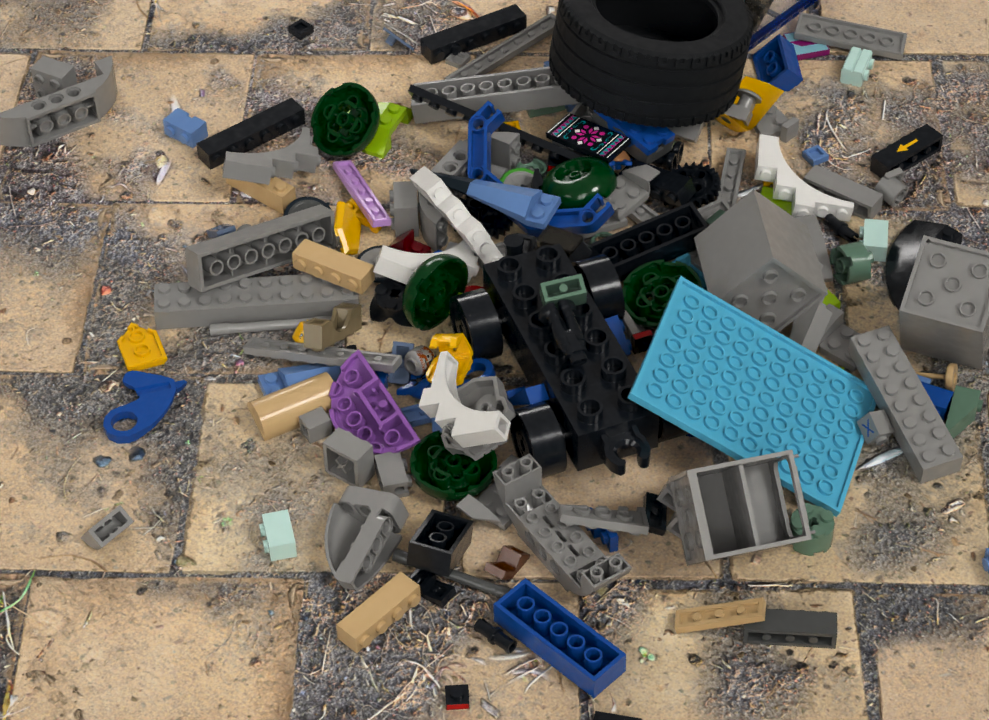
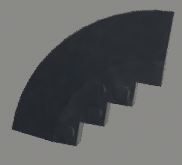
(905, 250)

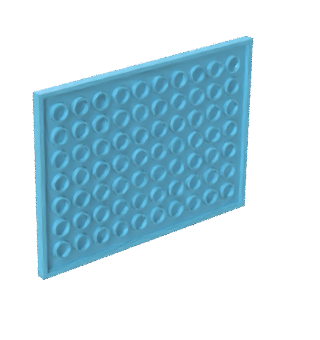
(754, 392)

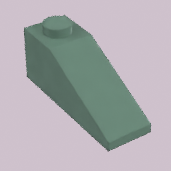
(963, 409)

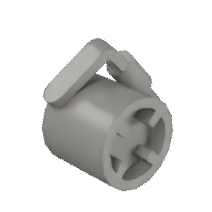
(892, 187)

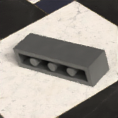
(793, 629)

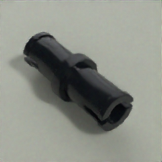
(840, 228)
(495, 635)

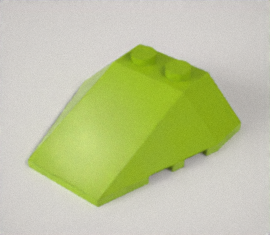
(390, 118)

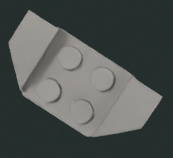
(631, 190)
(836, 339)
(488, 505)

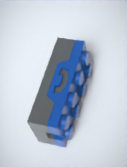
(647, 142)

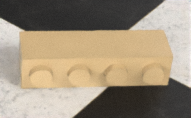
(275, 195)
(333, 266)
(378, 612)

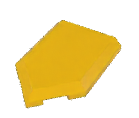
(347, 228)
(141, 348)

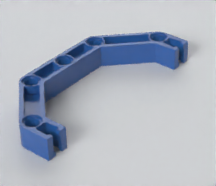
(480, 164)

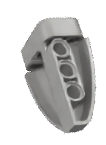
(362, 534)

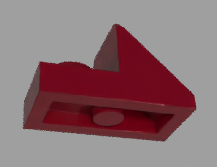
(406, 243)

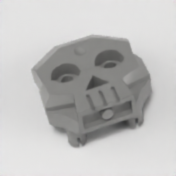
(480, 395)

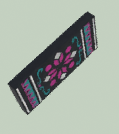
(588, 138)

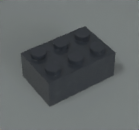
(440, 543)

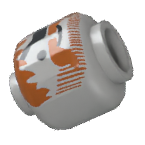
(418, 360)

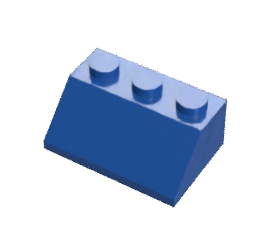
(778, 64)

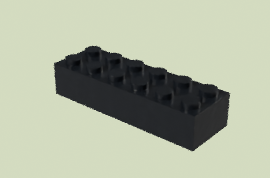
(654, 239)

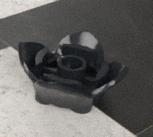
(386, 305)

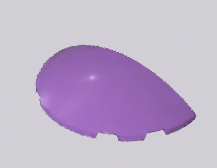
(367, 408)

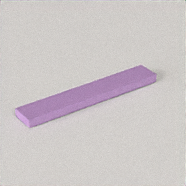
(361, 193)

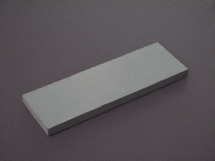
(849, 35)

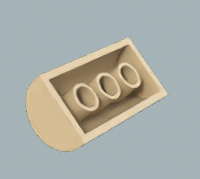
(281, 409)

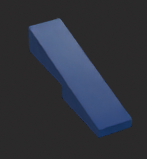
(528, 395)

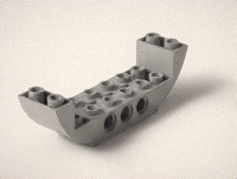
(61, 111)
(504, 153)
(560, 547)

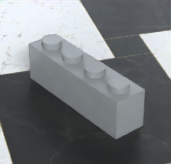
(866, 200)

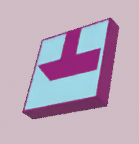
(806, 49)

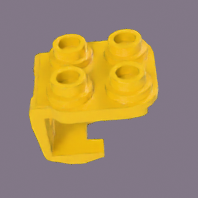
(462, 354)

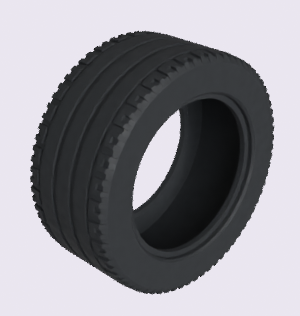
(652, 57)

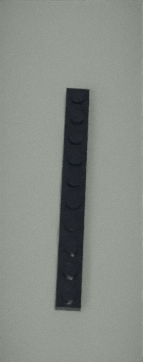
(453, 109)

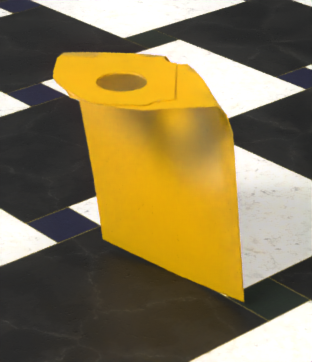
(768, 94)

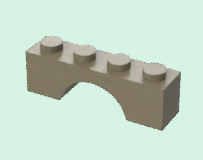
(324, 333)

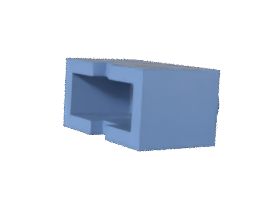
(184, 128)

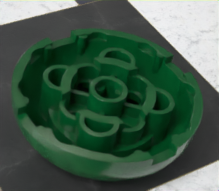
(357, 126)
(579, 181)
(653, 280)
(430, 289)
(445, 474)

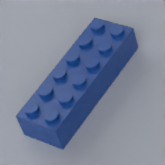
(559, 638)

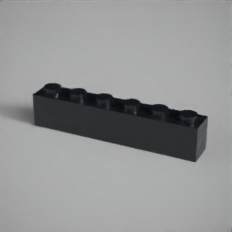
(473, 33)
(251, 132)

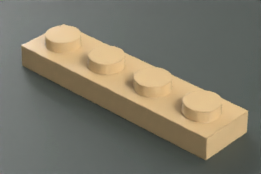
(720, 615)

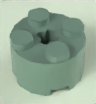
(851, 263)
(819, 520)

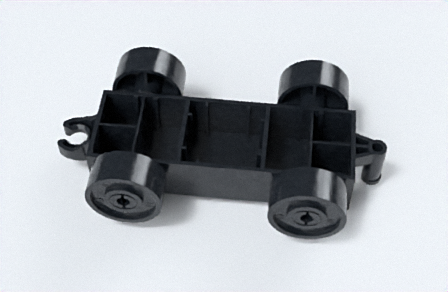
(586, 402)

